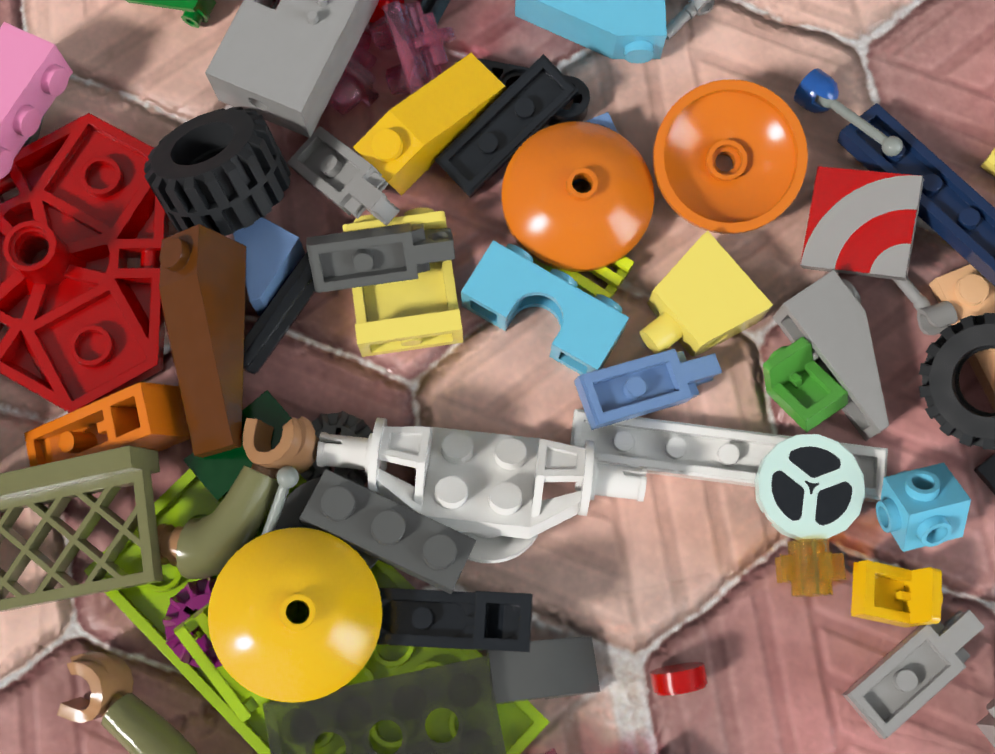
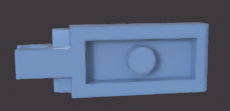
(643, 386)

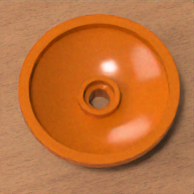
(758, 137)
(573, 227)

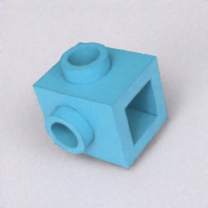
(923, 507)

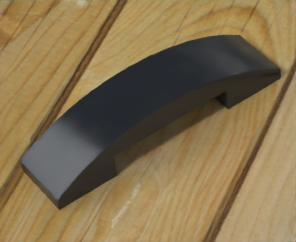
(456, 620)

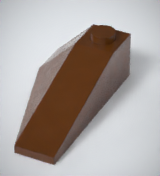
(205, 330)

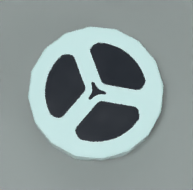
(810, 487)

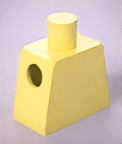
(703, 301)

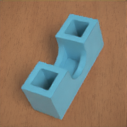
(511, 282)

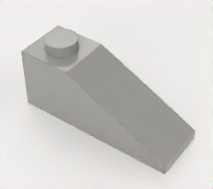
(841, 341)

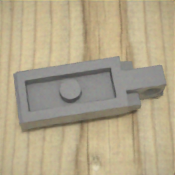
(343, 176)
(913, 673)

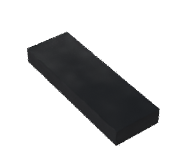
(506, 125)

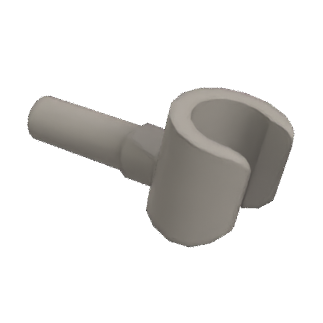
(694, 7)
(930, 318)

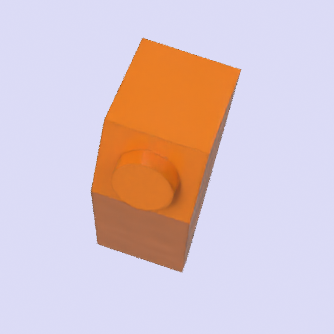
(136, 416)

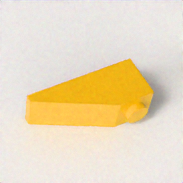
(428, 121)

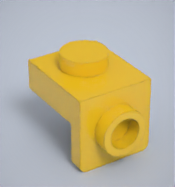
(896, 594)

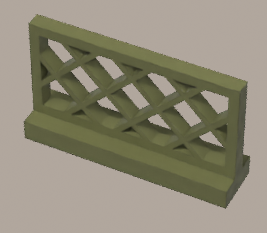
(80, 478)

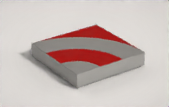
(862, 222)

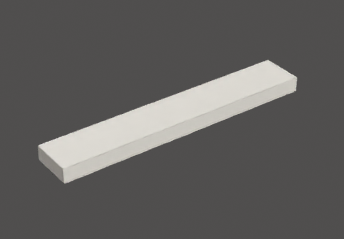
(703, 450)

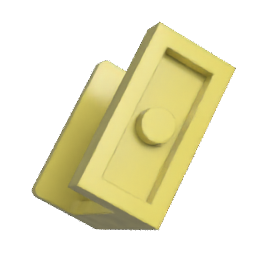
(410, 311)

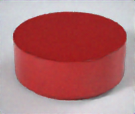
(679, 678)

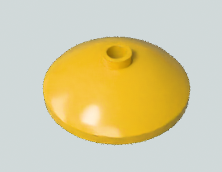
(288, 658)

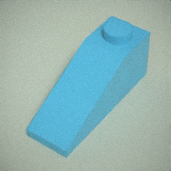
(610, 27)

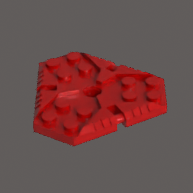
(79, 314)

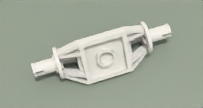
(481, 477)

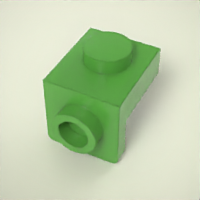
(802, 385)

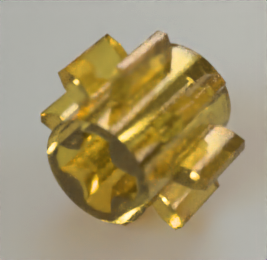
(810, 568)

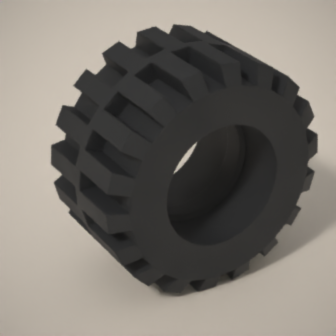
(218, 171)
(941, 381)

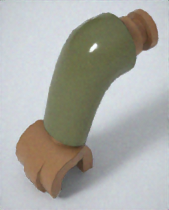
(209, 542)
(123, 713)

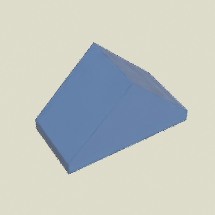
(269, 259)

